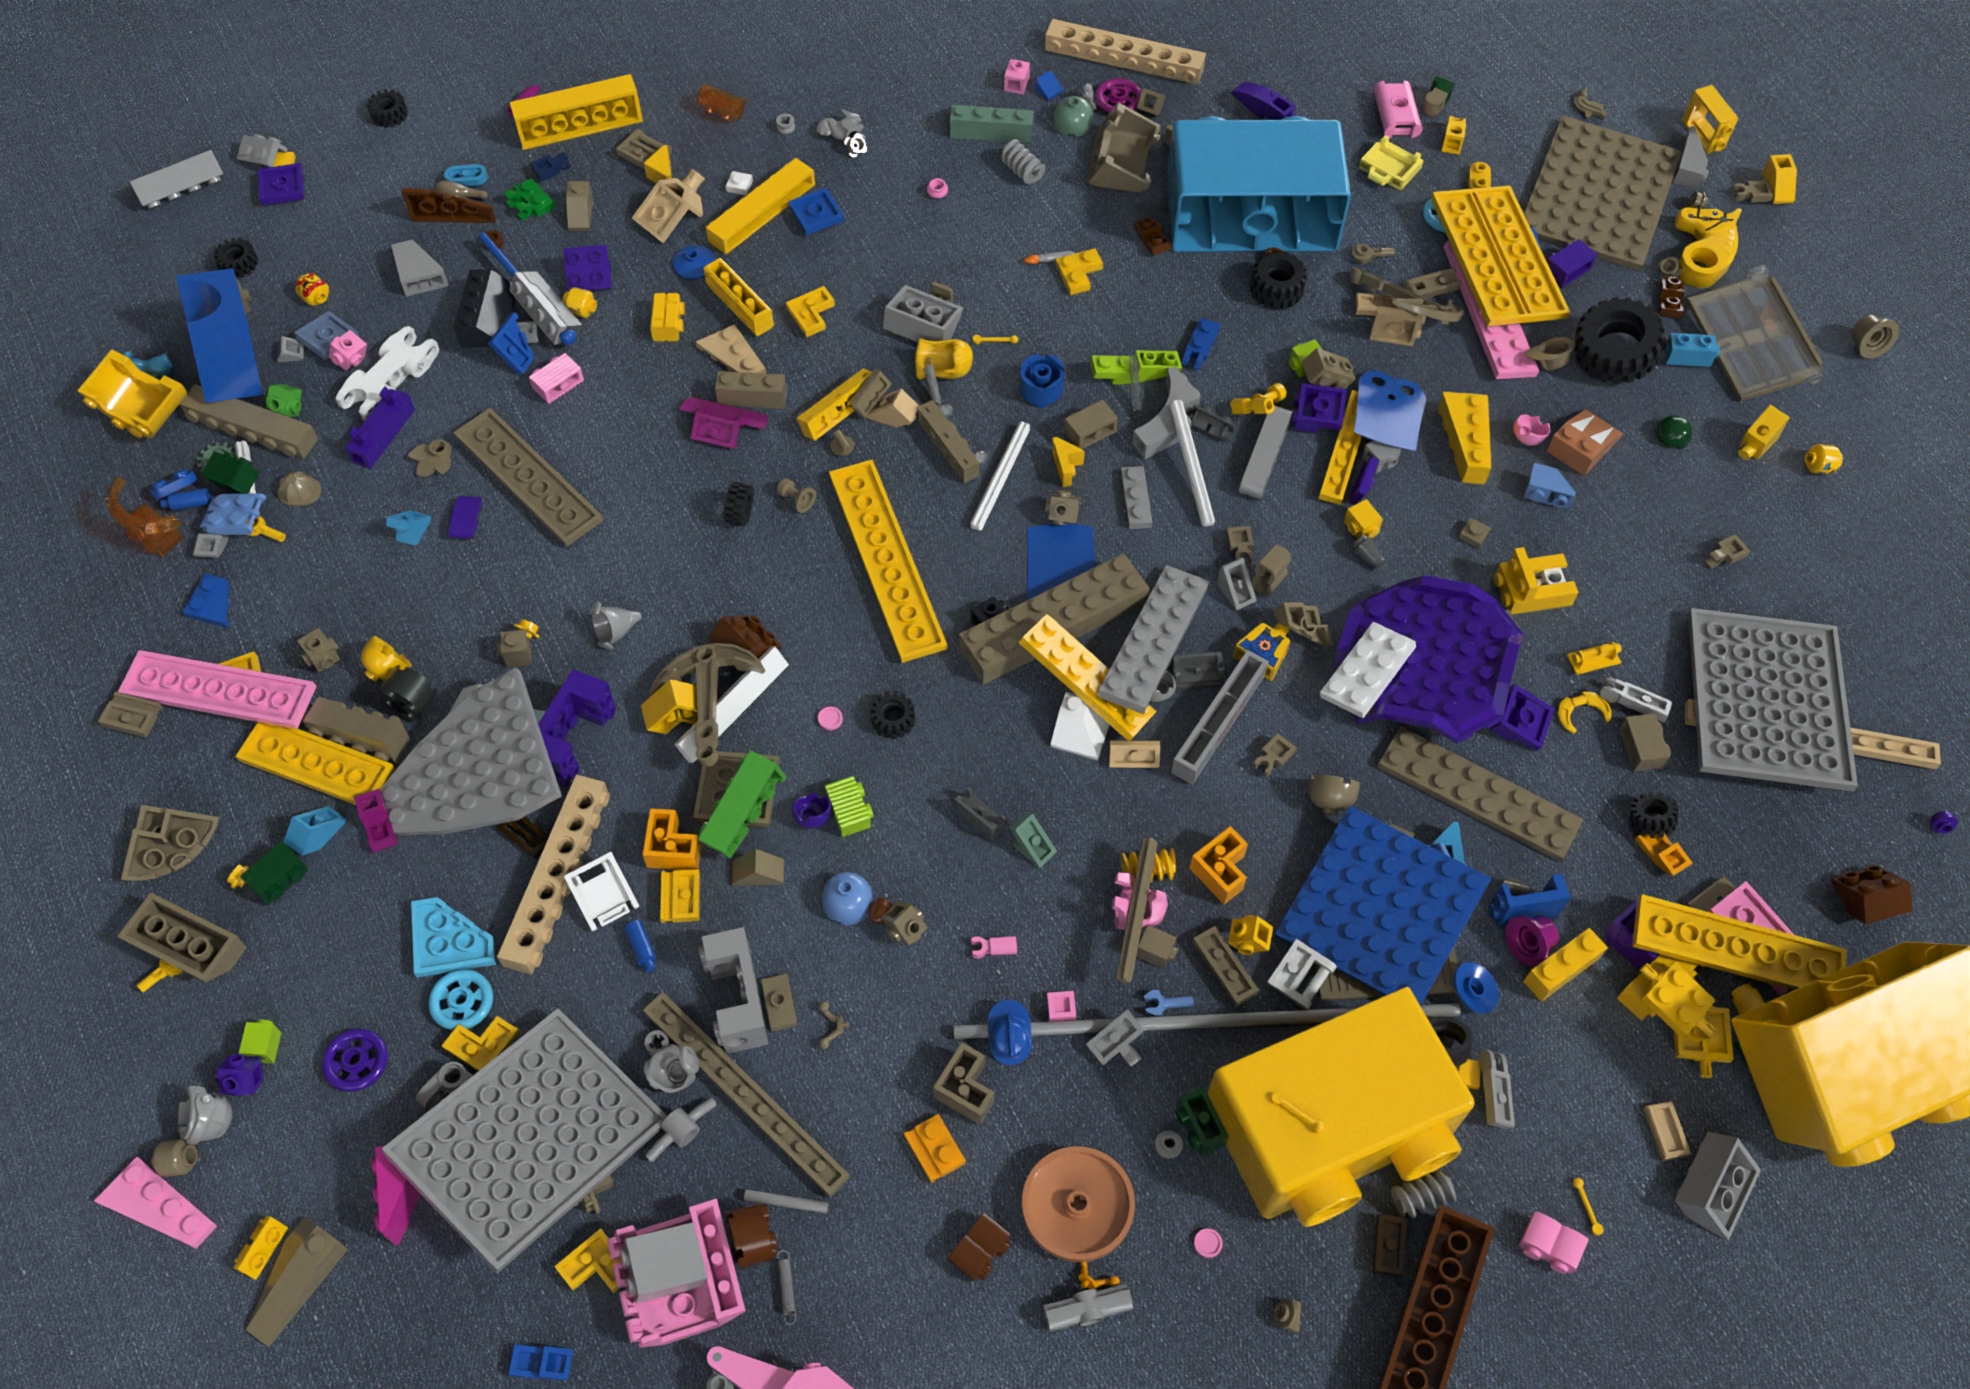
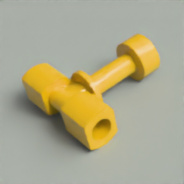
(1259, 403)

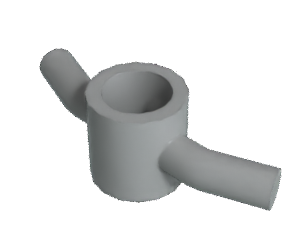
(680, 1128)

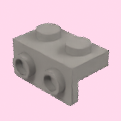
(259, 150)

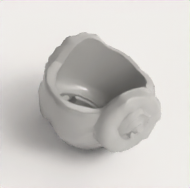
(672, 1068)

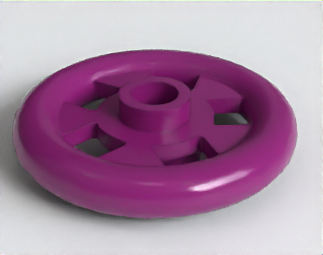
(1119, 92)

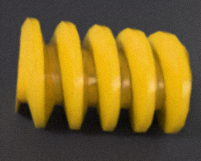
(1162, 864)

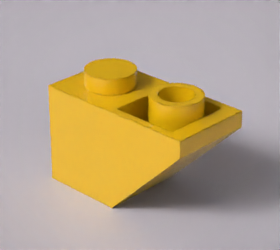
(1782, 178)

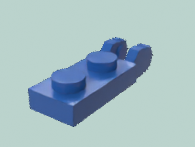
(1201, 342)

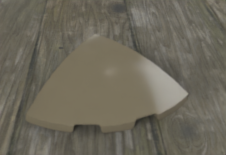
(166, 842)

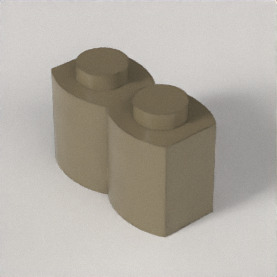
(1271, 570)

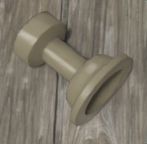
(803, 499)

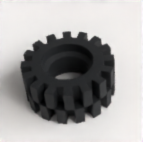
(385, 100)
(236, 248)
(738, 503)
(892, 702)
(1651, 824)

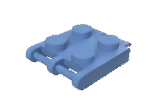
(231, 512)

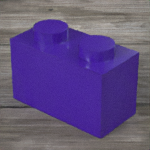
(1571, 262)

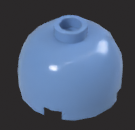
(846, 898)

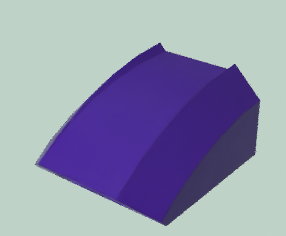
(1620, 936)

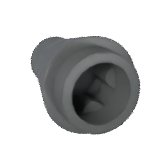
(1368, 551)

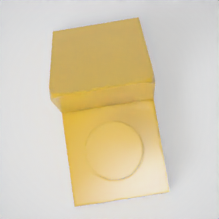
(1066, 457)

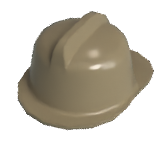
(1552, 353)

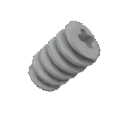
(1022, 162)
(1422, 1193)

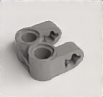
(439, 1084)

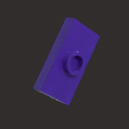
(1364, 481)

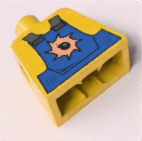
(1266, 643)

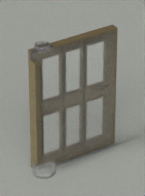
(1757, 335)

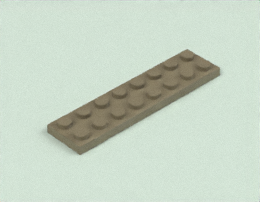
(528, 477)
(1480, 794)

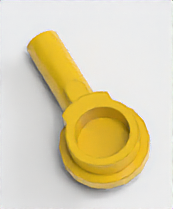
(259, 527)
(161, 972)

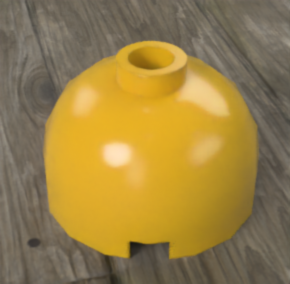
(381, 659)

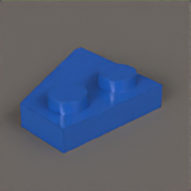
(512, 345)
(210, 601)

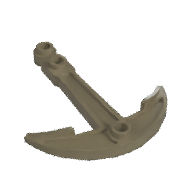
(1407, 300)
(705, 662)

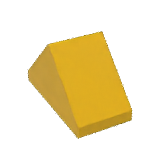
(658, 165)

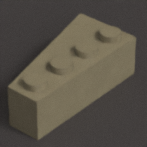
(358, 730)

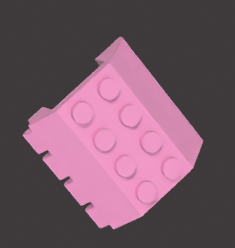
(689, 1311)

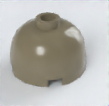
(1332, 793)

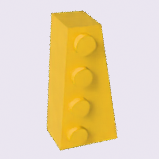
(1467, 426)

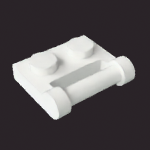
(1294, 969)

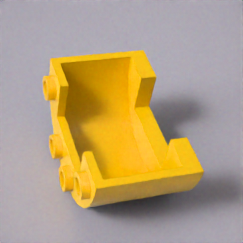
(131, 396)

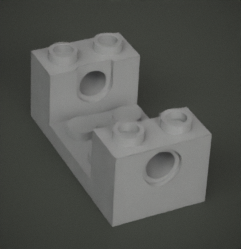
(742, 1025)

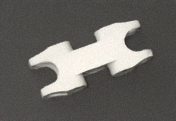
(396, 364)

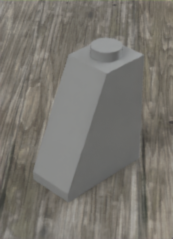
(417, 269)

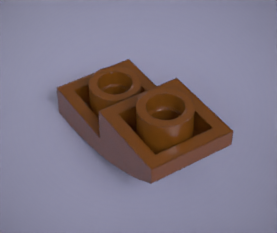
(1151, 235)
(1670, 297)

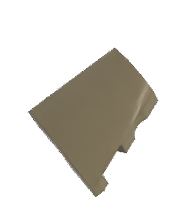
(1304, 621)

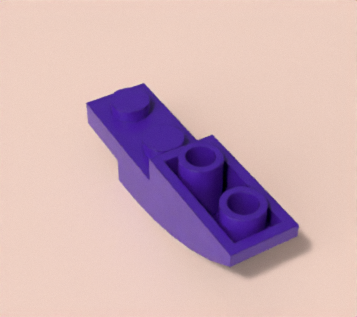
(1263, 101)

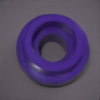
(1943, 822)

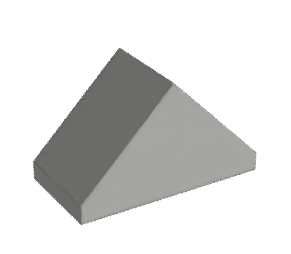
(1236, 584)

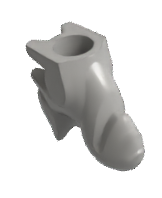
(841, 129)

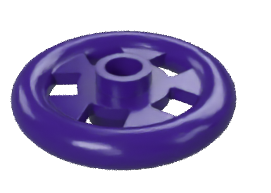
(343, 1043)

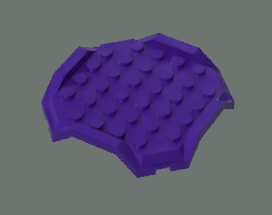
(1461, 657)

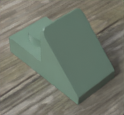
(1032, 840)

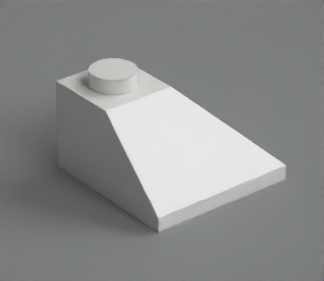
(1079, 728)

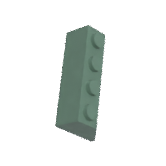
(991, 123)

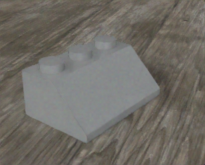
(921, 316)
(1718, 1184)

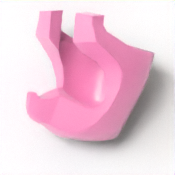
(1155, 906)

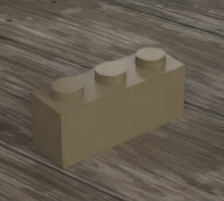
(751, 389)

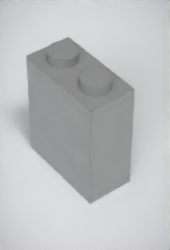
(663, 1263)

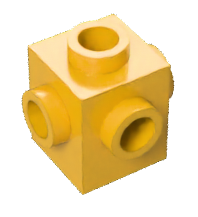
(1250, 935)

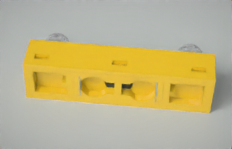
(832, 407)

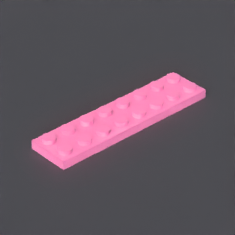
(1503, 344)
(218, 689)

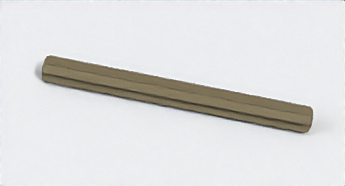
(1136, 910)

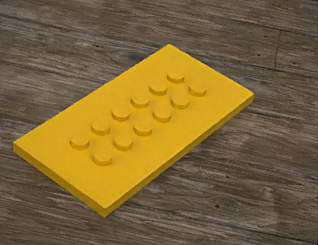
(1499, 256)

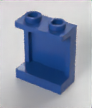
(1546, 903)

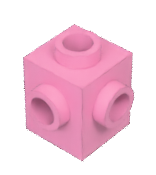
(347, 350)

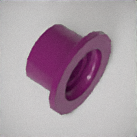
(1531, 938)

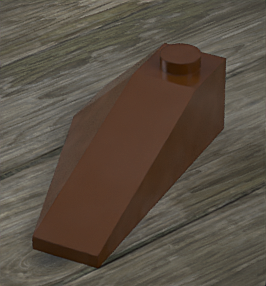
(440, 206)

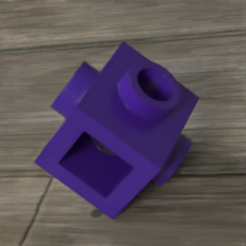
(240, 1075)

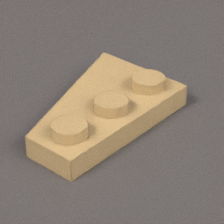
(731, 350)

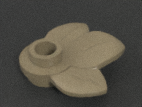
(432, 457)

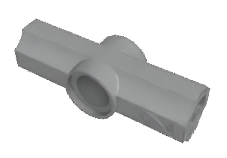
(1087, 1307)

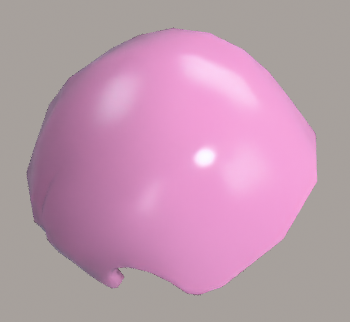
(1530, 430)

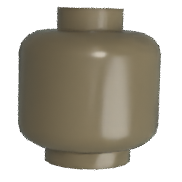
(174, 1158)

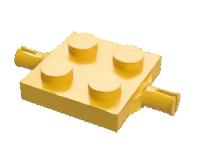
(1678, 999)
(1707, 1049)

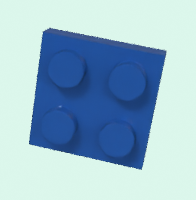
(816, 211)

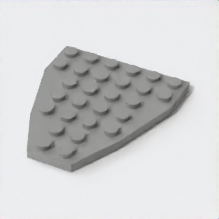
(475, 766)

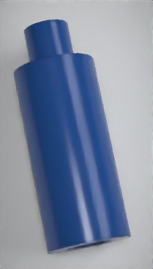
(187, 499)
(641, 945)

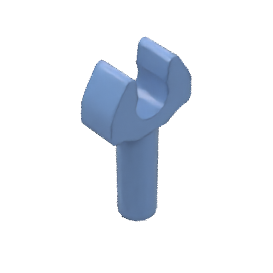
(1165, 1003)

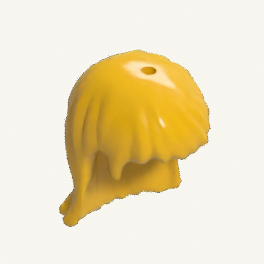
(949, 357)

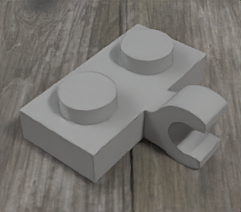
(1116, 1039)

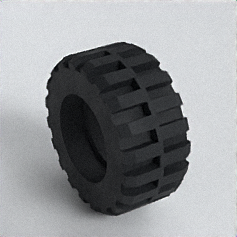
(1621, 317)

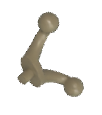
(838, 1020)

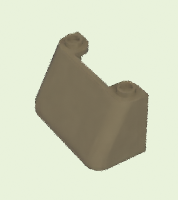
(1122, 151)

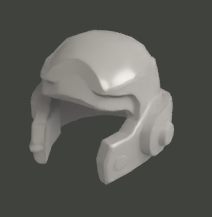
(203, 1116)

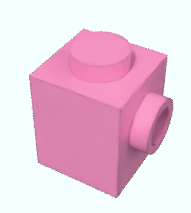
(1016, 76)

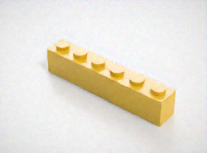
(760, 206)

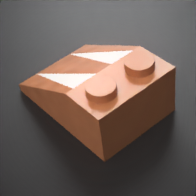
(1583, 441)

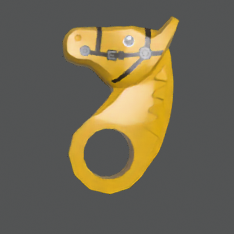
(1715, 244)

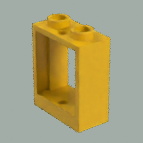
(1710, 100)

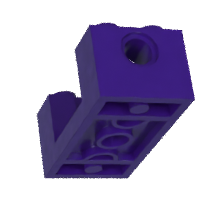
(581, 697)

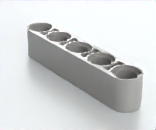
(1265, 452)

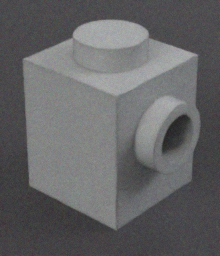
(1386, 454)

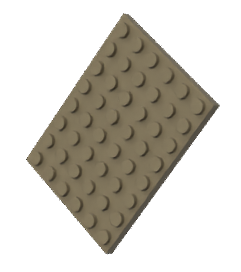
(1602, 191)

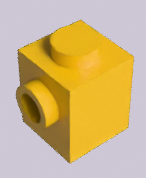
(1363, 520)

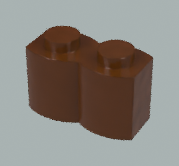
(980, 1248)

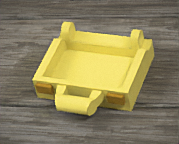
(1390, 164)

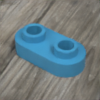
(467, 174)

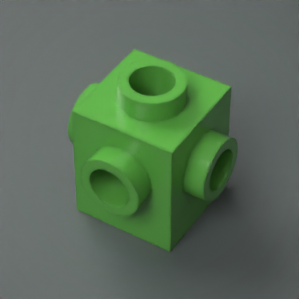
(284, 400)

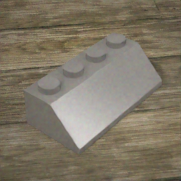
(177, 178)

